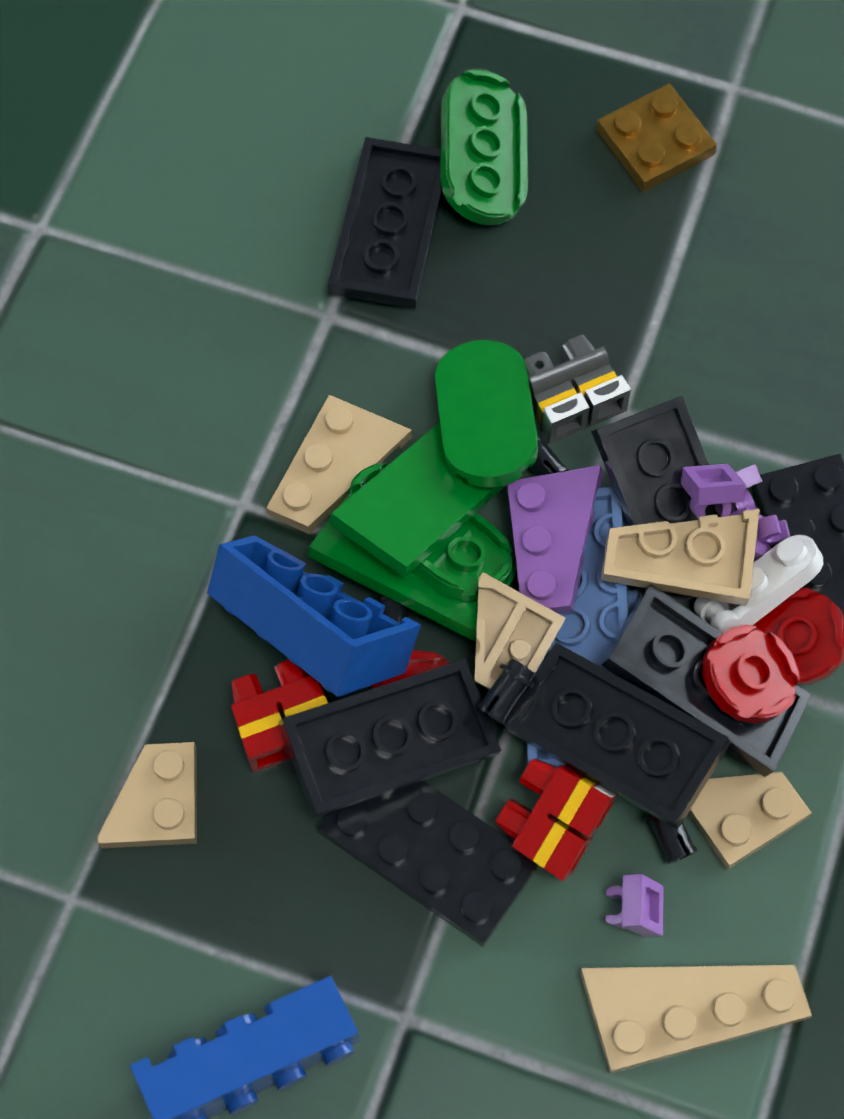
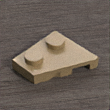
(508, 628)
(156, 800)
(746, 813)

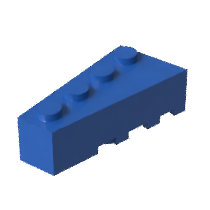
(310, 617)
(250, 1056)

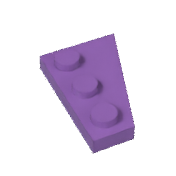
(551, 533)

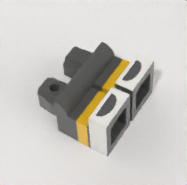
(576, 390)

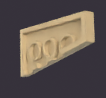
(677, 1010)

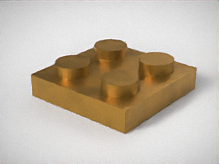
(656, 137)

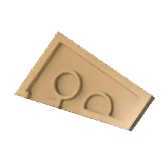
(332, 454)
(689, 558)

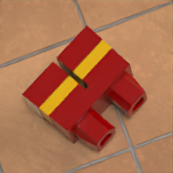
(259, 712)
(562, 819)

